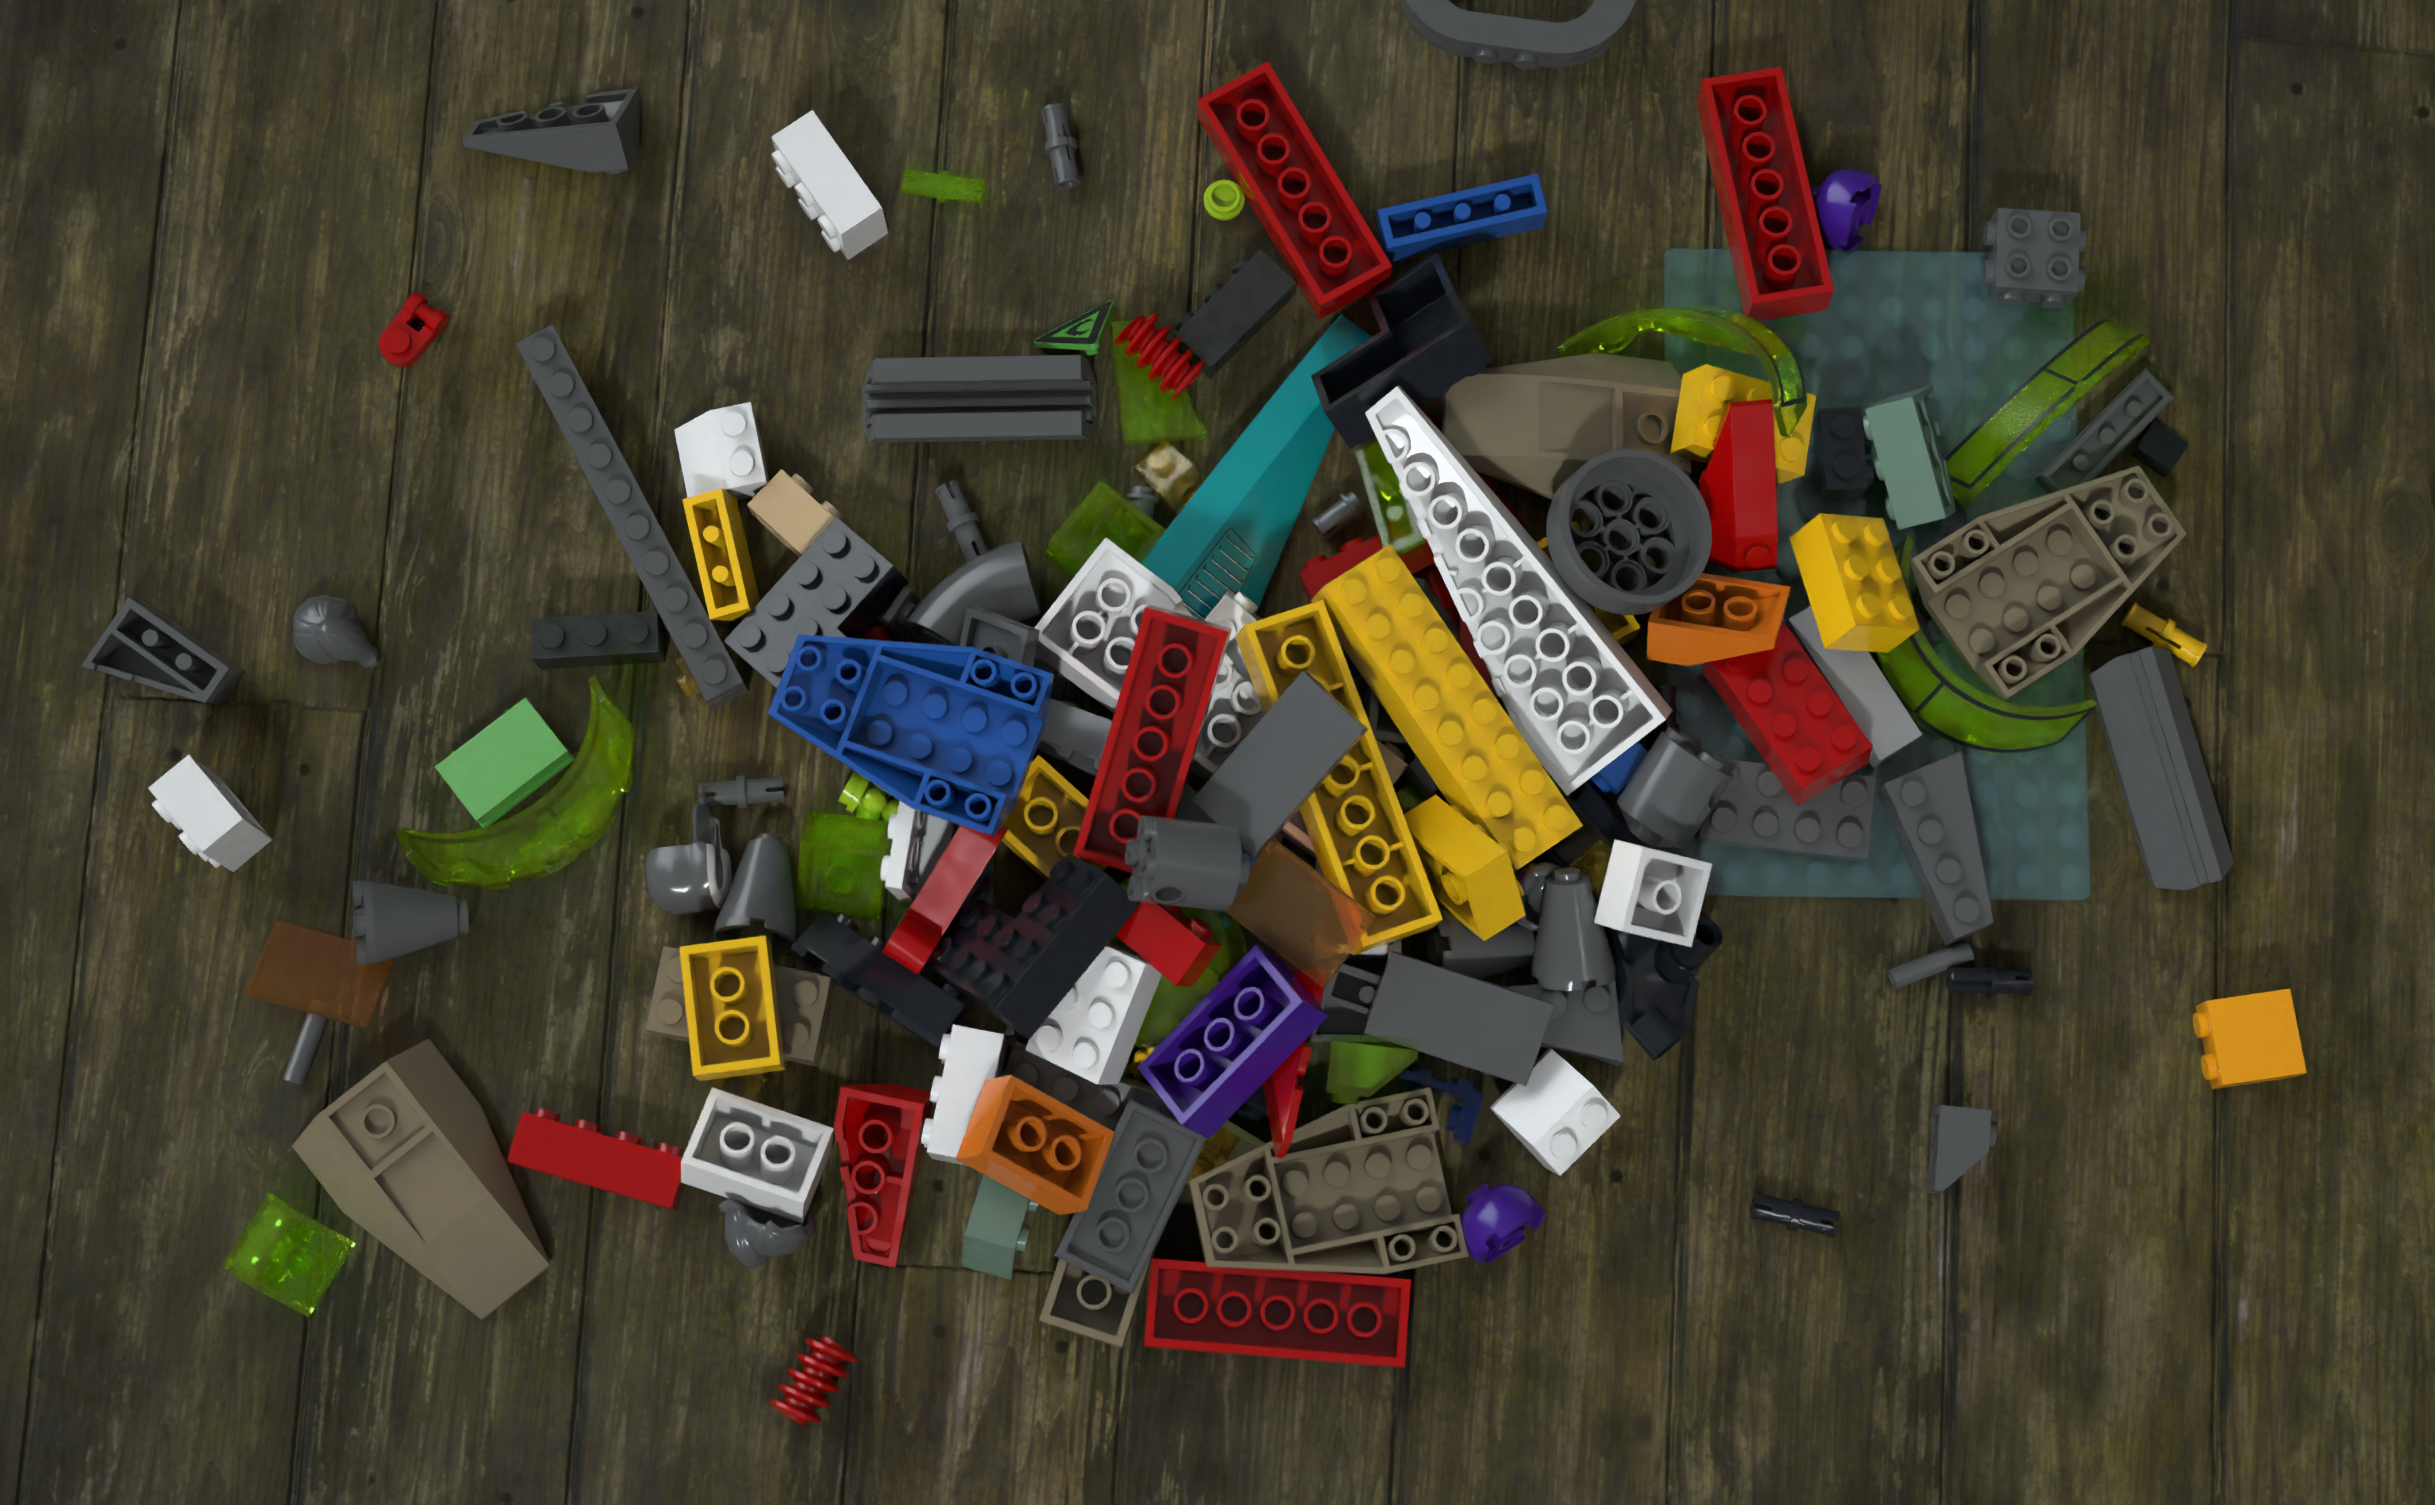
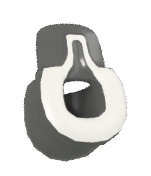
(691, 875)

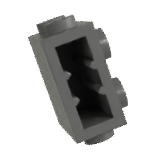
(2033, 257)

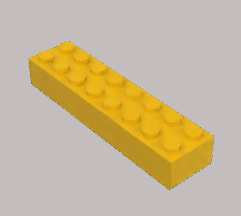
(1445, 707)
(1355, 810)

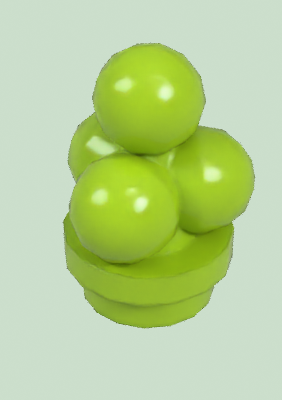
(868, 798)

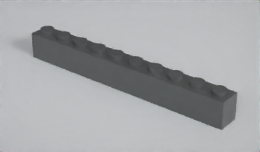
(632, 518)

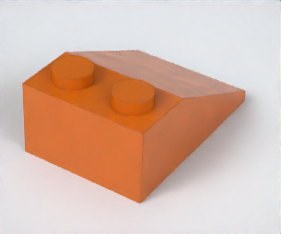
(1717, 621)

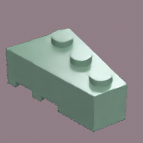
(1910, 458)
(997, 1229)

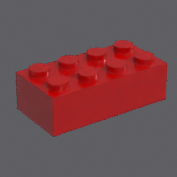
(1791, 716)

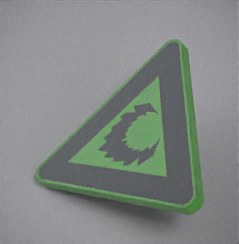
(1081, 333)

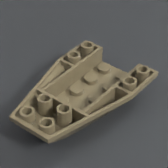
(1553, 415)
(2043, 575)
(427, 1178)
(1347, 1198)

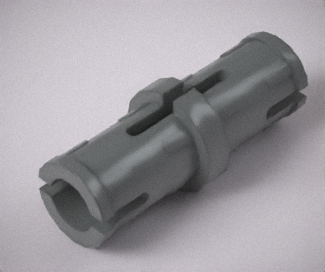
(1060, 146)
(961, 520)
(741, 791)

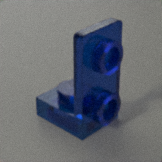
(1462, 1118)

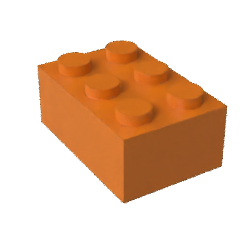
(1035, 1145)

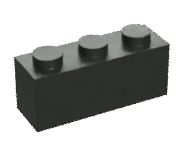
(1235, 311)
(598, 640)

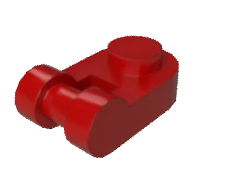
(403, 344)

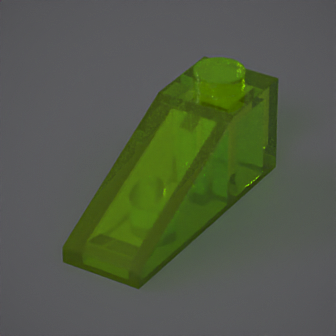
(1390, 509)

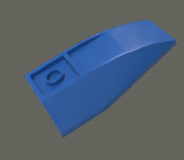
(920, 720)

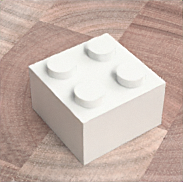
(1652, 893)

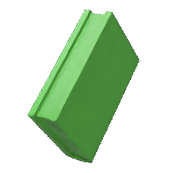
(504, 763)

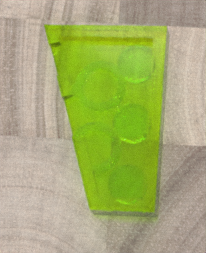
(1143, 408)

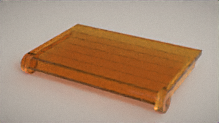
(1300, 913)
(318, 975)

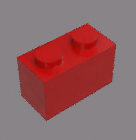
(1170, 941)

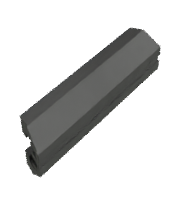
(979, 399)
(2160, 770)

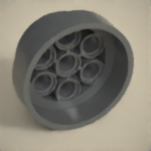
(1635, 485)

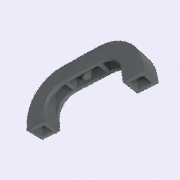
(1519, 40)

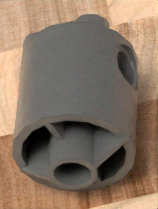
(1674, 790)
(1186, 863)

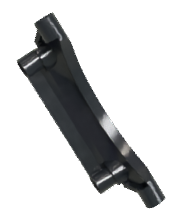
(1651, 974)

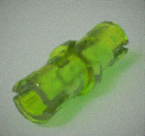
(943, 186)

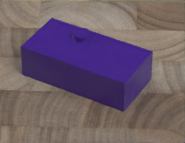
(1249, 1031)

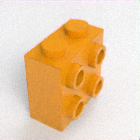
(2249, 1039)

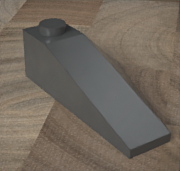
(580, 137)

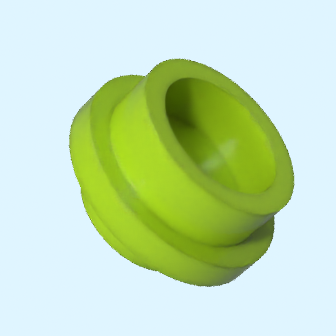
(1224, 200)

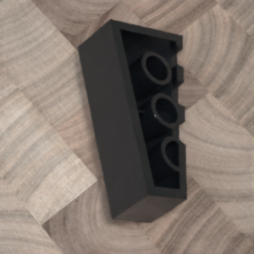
(879, 981)

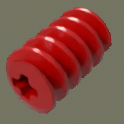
(1161, 354)
(813, 1380)

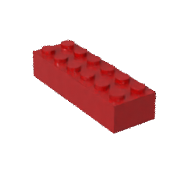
(1293, 190)
(1764, 194)
(1152, 731)
(1277, 1313)

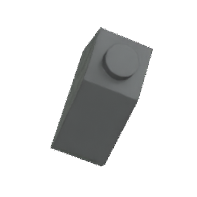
(1957, 1143)

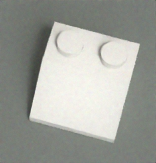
(723, 452)
(1555, 1113)

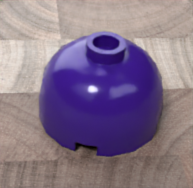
(1844, 205)
(1498, 1220)

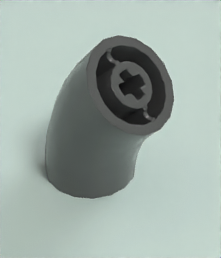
(994, 581)

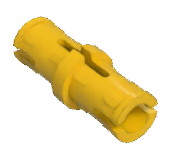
(2164, 634)

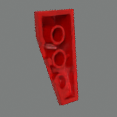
(1742, 489)
(1282, 1087)
(880, 1160)

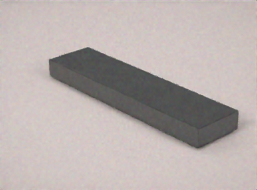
(2106, 434)

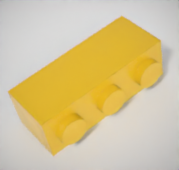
(722, 556)

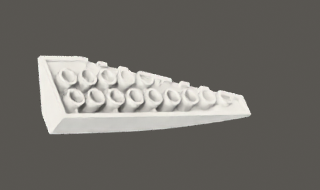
(1092, 638)
(1545, 649)

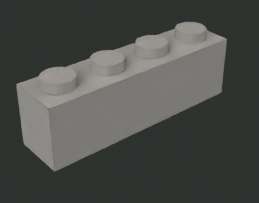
(1860, 689)

